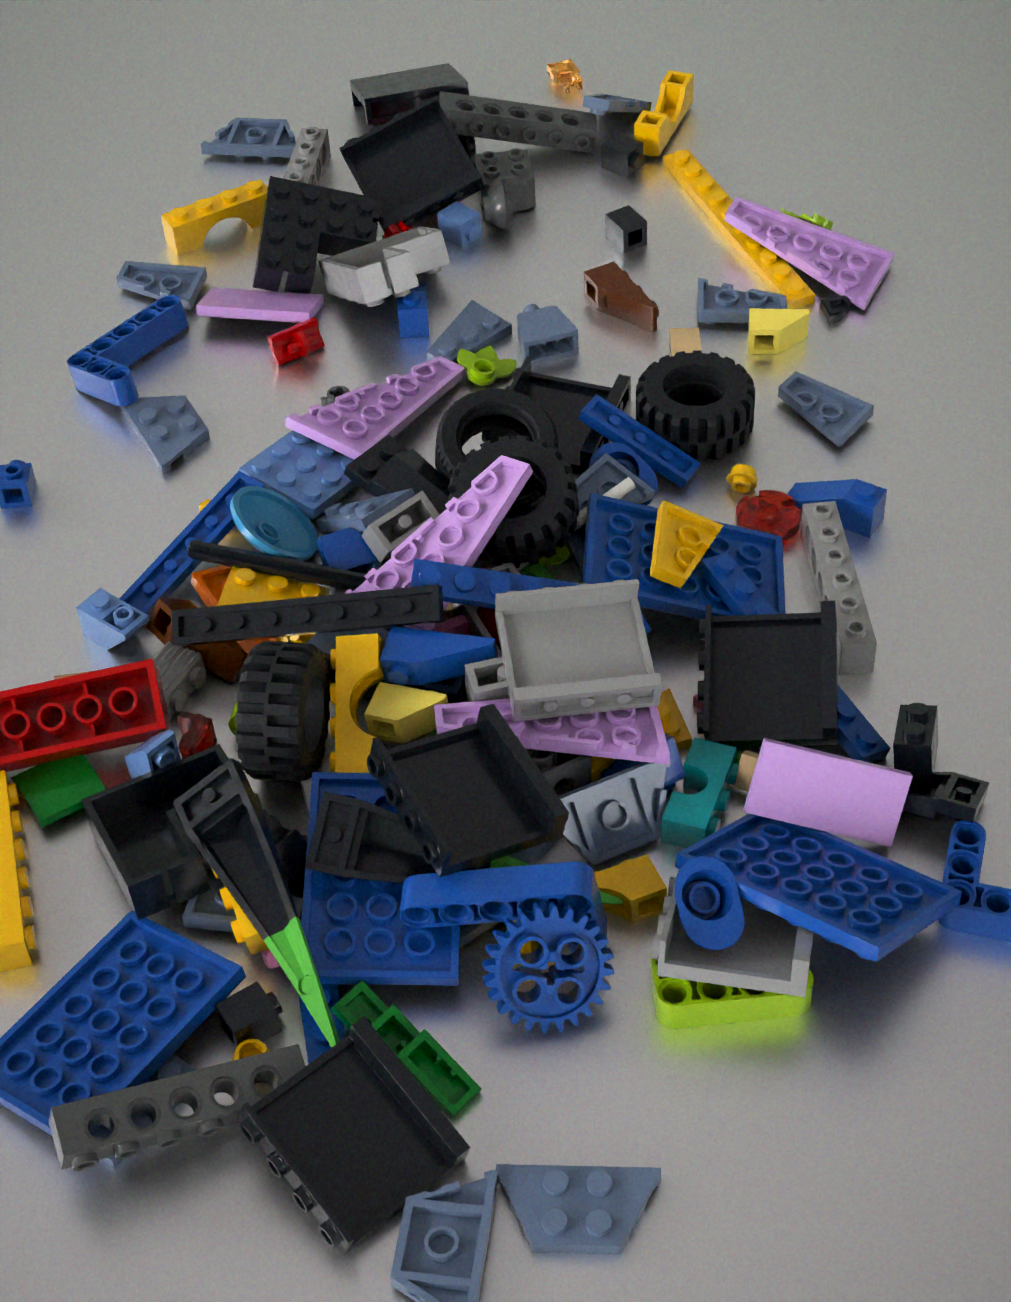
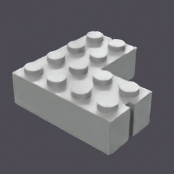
(385, 266)

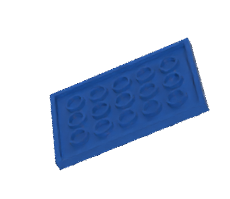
(621, 548)
(826, 884)
(357, 923)
(111, 1019)

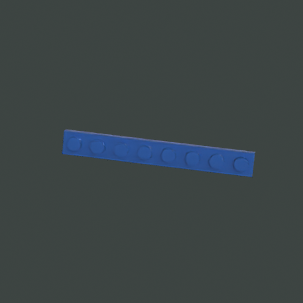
(744, 598)

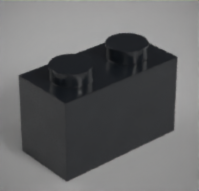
(916, 741)

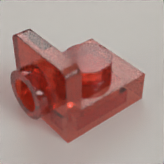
(196, 732)

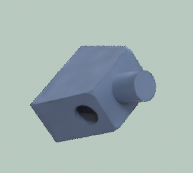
(546, 334)

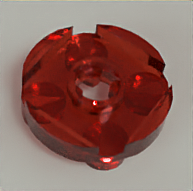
(753, 512)

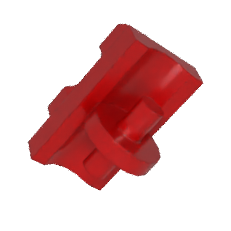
(296, 341)

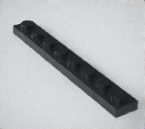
(308, 615)

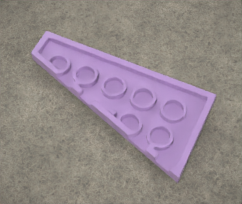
(829, 257)
(374, 411)
(458, 532)
(610, 734)

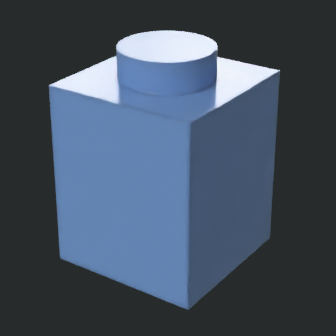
(460, 224)

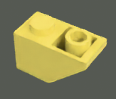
(776, 329)
(402, 712)

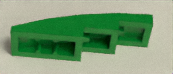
(419, 1052)

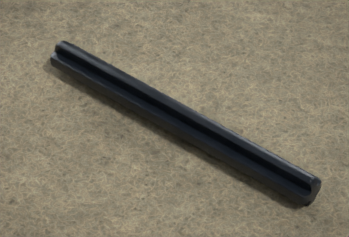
(275, 565)

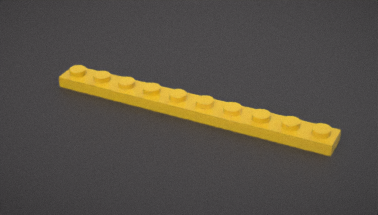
(714, 203)

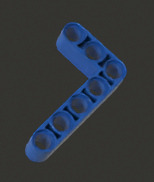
(103, 365)
(498, 893)
(982, 907)

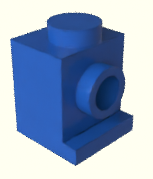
(17, 476)

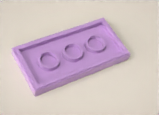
(259, 305)
(827, 792)

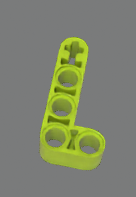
(733, 1003)

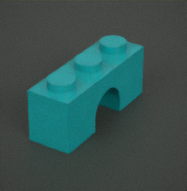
(709, 771)

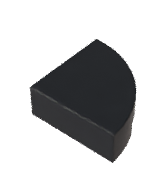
(834, 308)

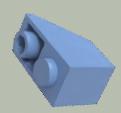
(109, 619)
(153, 754)

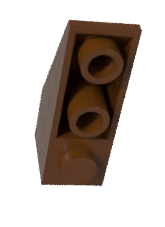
(617, 295)
(220, 658)

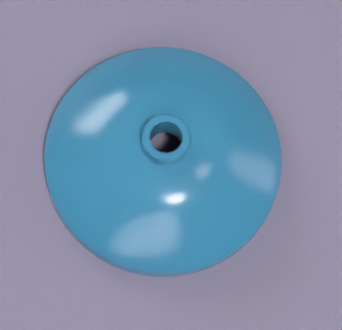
(273, 523)

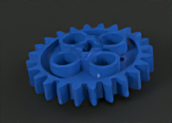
(543, 1001)

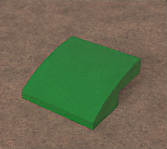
(57, 787)

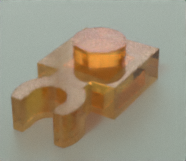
(565, 74)

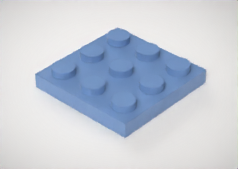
(302, 472)

